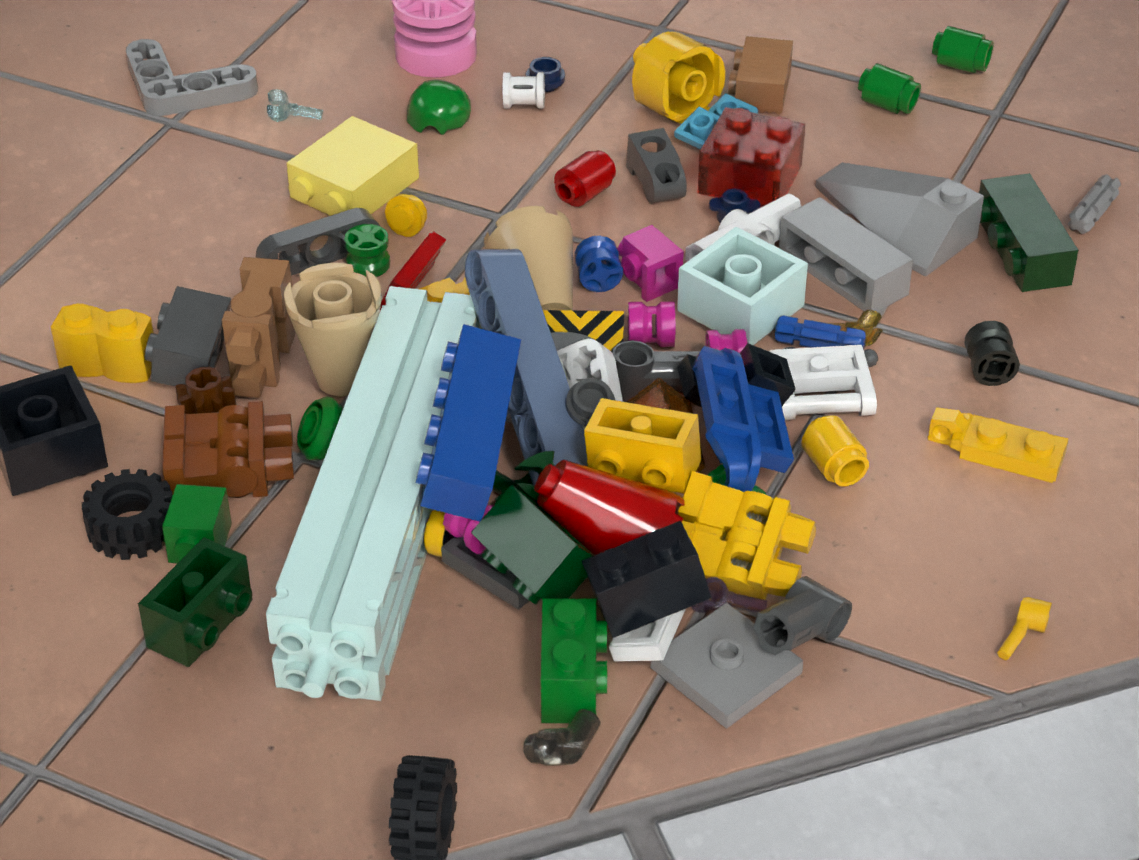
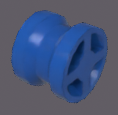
(598, 263)

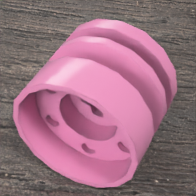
(434, 36)

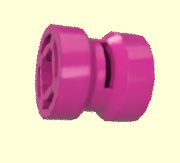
(641, 323)

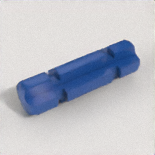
(816, 333)

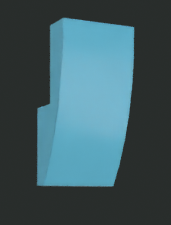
(702, 121)

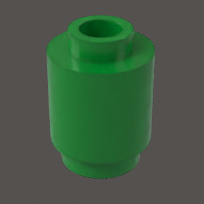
(962, 49)
(889, 89)

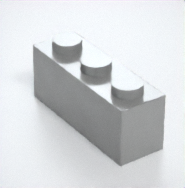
(846, 255)

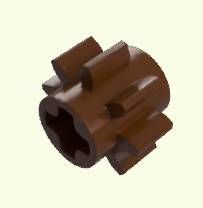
(205, 391)

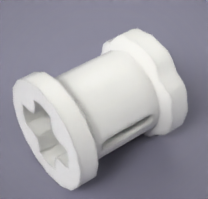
(523, 90)

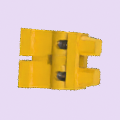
(753, 533)

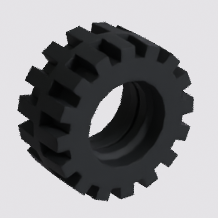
(121, 495)
(423, 808)

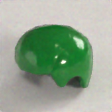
(438, 105)

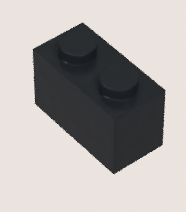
(647, 579)

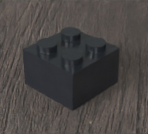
(48, 431)

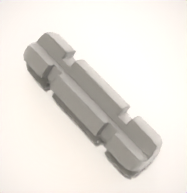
(1094, 204)

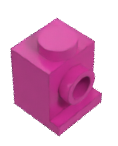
(651, 262)

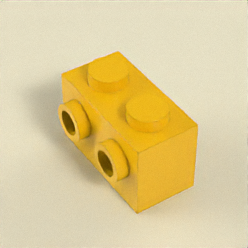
(644, 443)

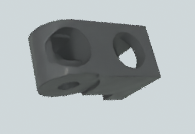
(657, 171)

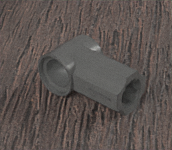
(640, 366)
(803, 614)

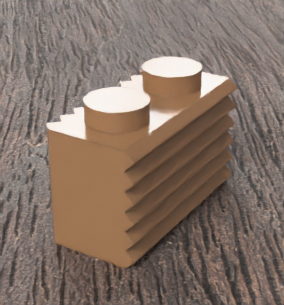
(762, 73)

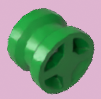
(367, 249)

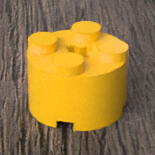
(676, 75)

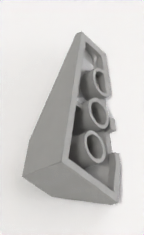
(911, 211)

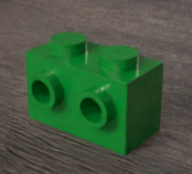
(568, 658)

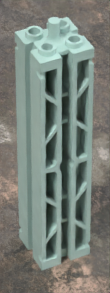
(364, 526)

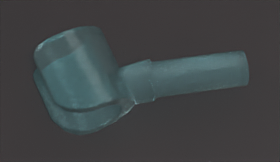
(281, 112)

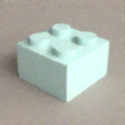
(741, 285)

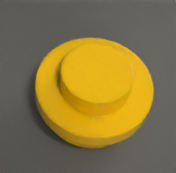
(406, 214)

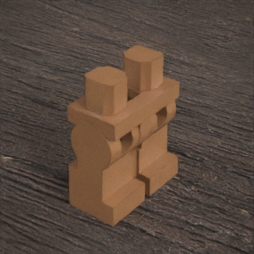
(258, 326)

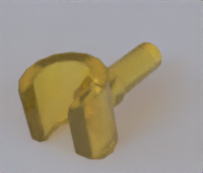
(866, 322)

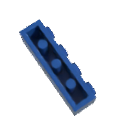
(470, 423)

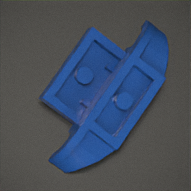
(740, 419)

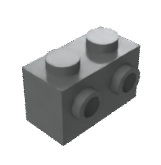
(187, 335)

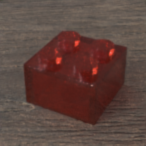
(751, 155)

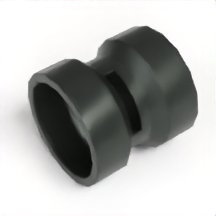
(991, 353)

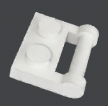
(829, 370)

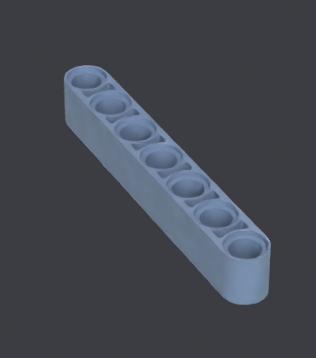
(510, 306)

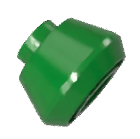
(318, 427)

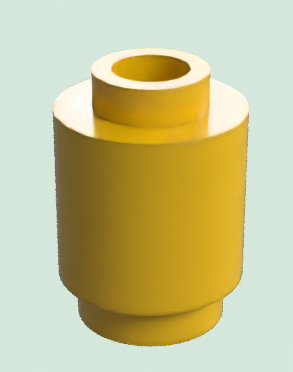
(835, 450)

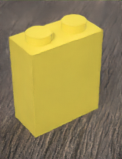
(353, 168)

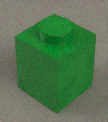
(193, 515)

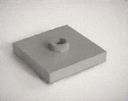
(725, 667)

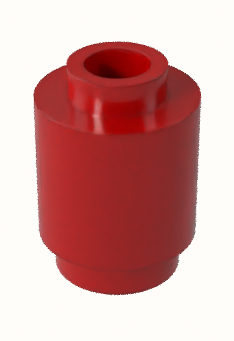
(584, 177)

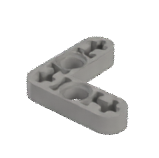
(170, 94)

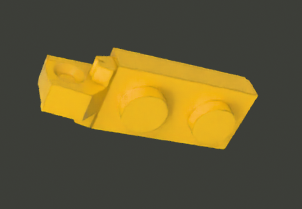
(999, 443)

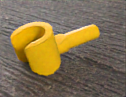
(1031, 615)

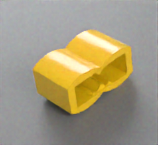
(103, 342)

